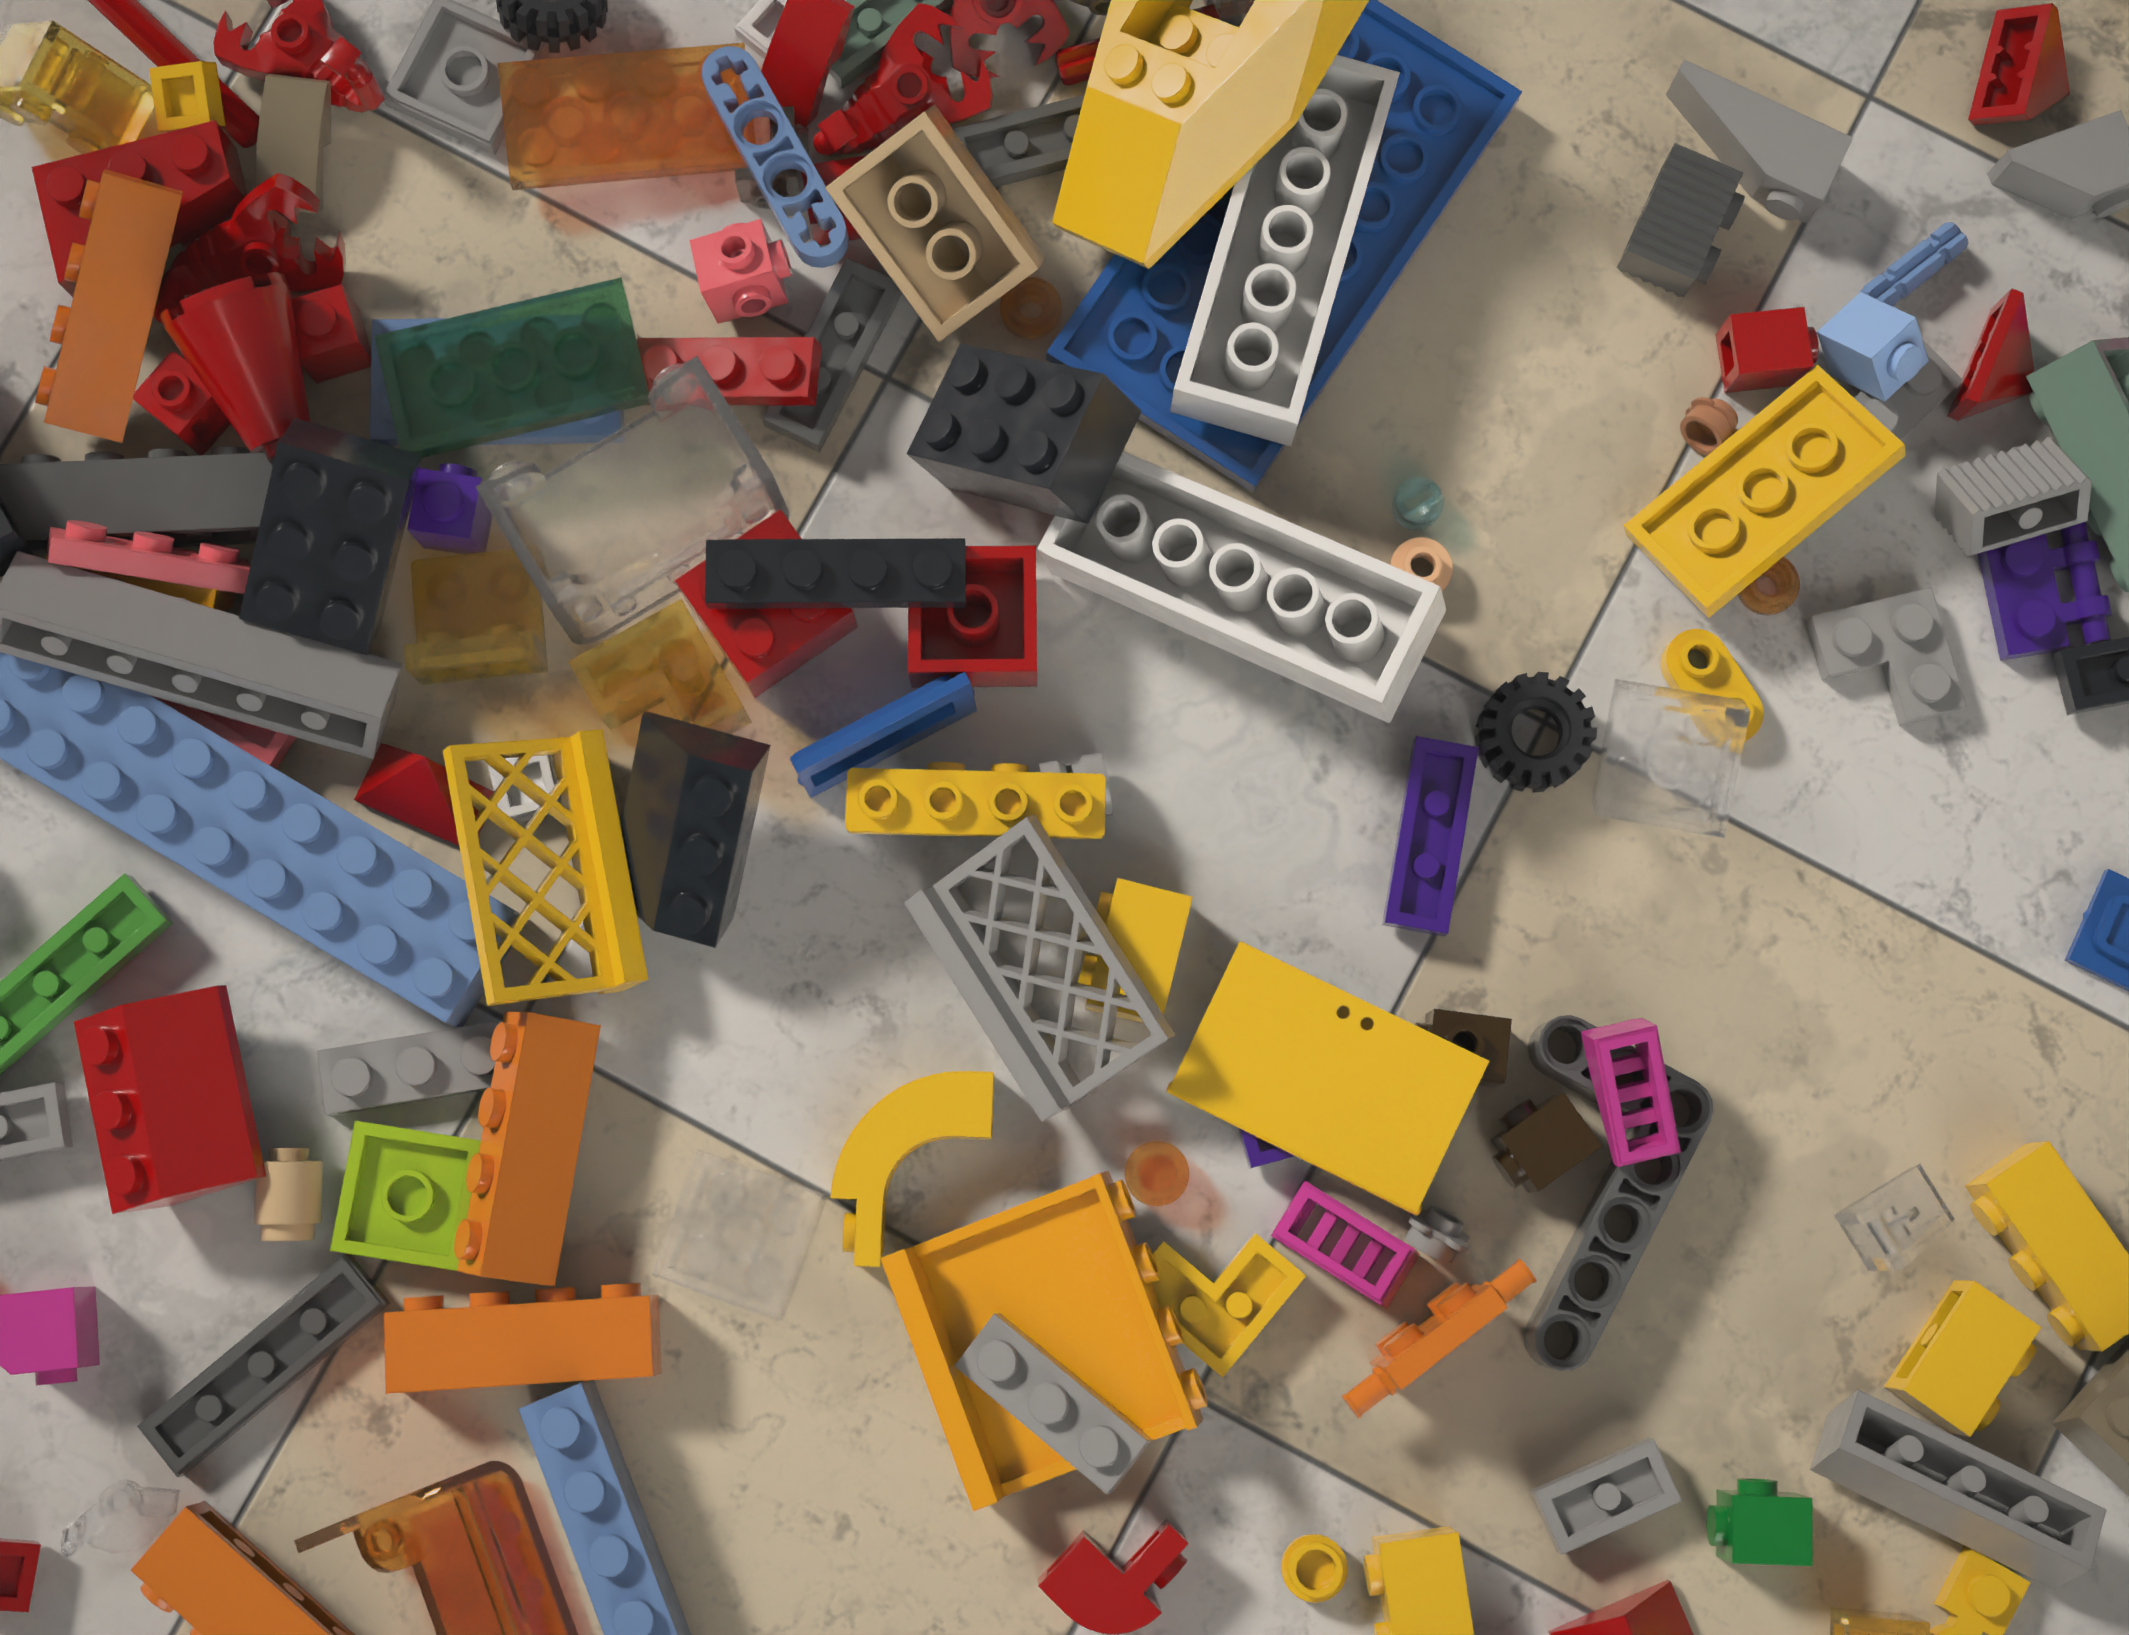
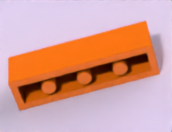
(111, 304)
(527, 1148)
(522, 1342)
(226, 1582)

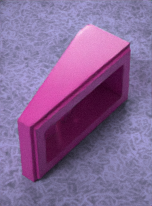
(1603, 1070)
(1395, 1271)

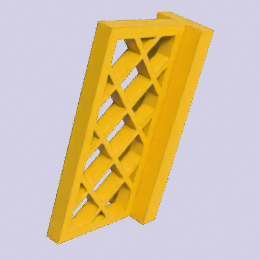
(597, 870)

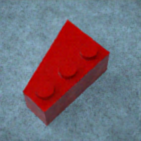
(189, 159)

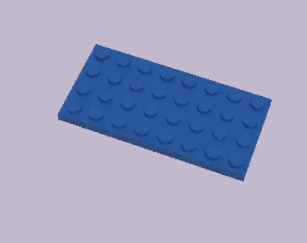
(1435, 132)

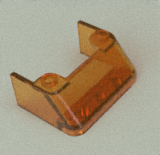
(470, 1551)

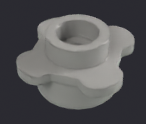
(1437, 1234)

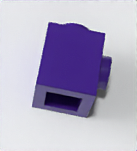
(449, 511)

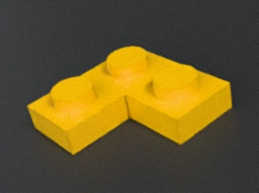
(1225, 1314)

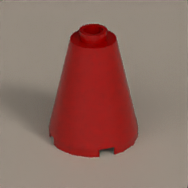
(245, 356)

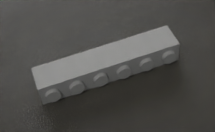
(195, 655)

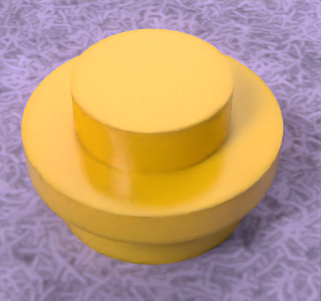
(1314, 1568)

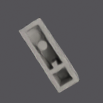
(1782, 153)

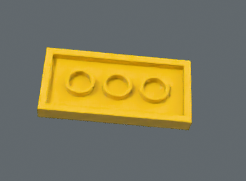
(1764, 490)

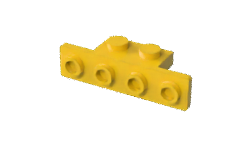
(973, 803)

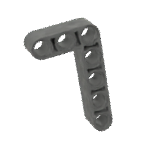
(1617, 1187)

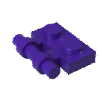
(2026, 596)

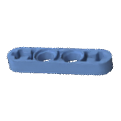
(773, 157)

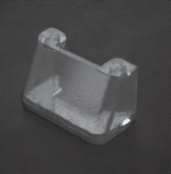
(635, 508)

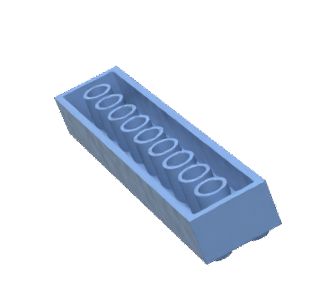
(248, 832)

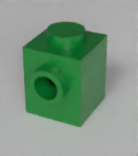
(1761, 1525)

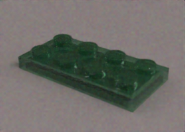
(513, 369)

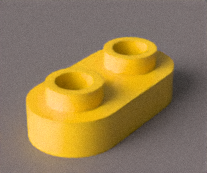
(1719, 678)

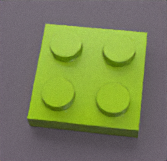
(403, 1195)

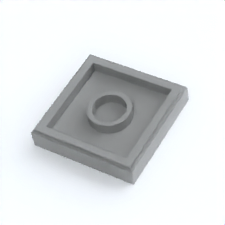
(453, 73)

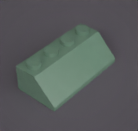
(2088, 412)

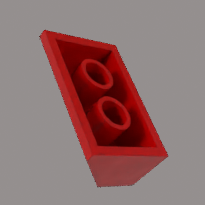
(169, 1099)

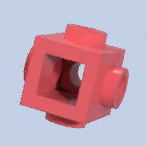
(741, 270)

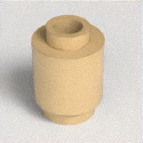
(289, 1196)

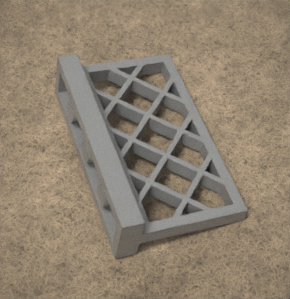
(991, 984)

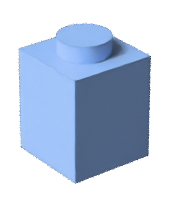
(1873, 346)

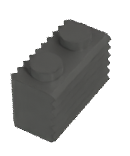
(1680, 221)

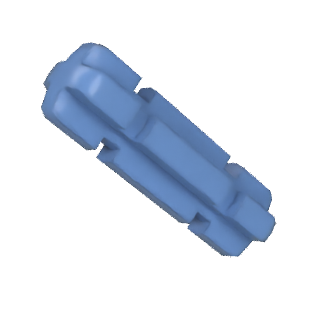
(1917, 265)

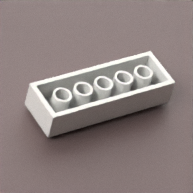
(1284, 260)
(1251, 585)

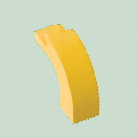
(904, 1120)

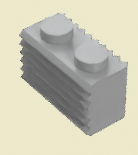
(2011, 496)

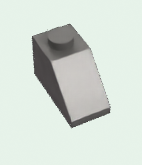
(2072, 169)

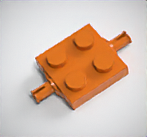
(1415, 1348)

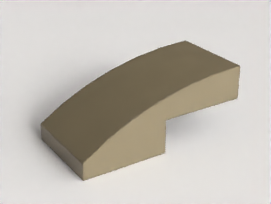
(294, 131)

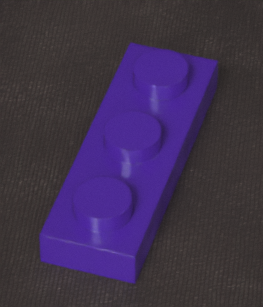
(1430, 836)

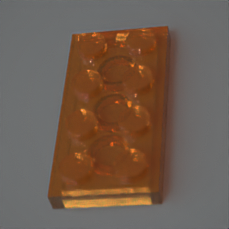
(615, 118)

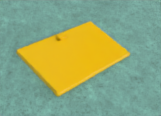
(1337, 1091)

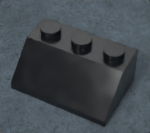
(690, 825)

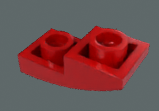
(803, 50)

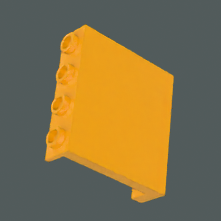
(1074, 1286)

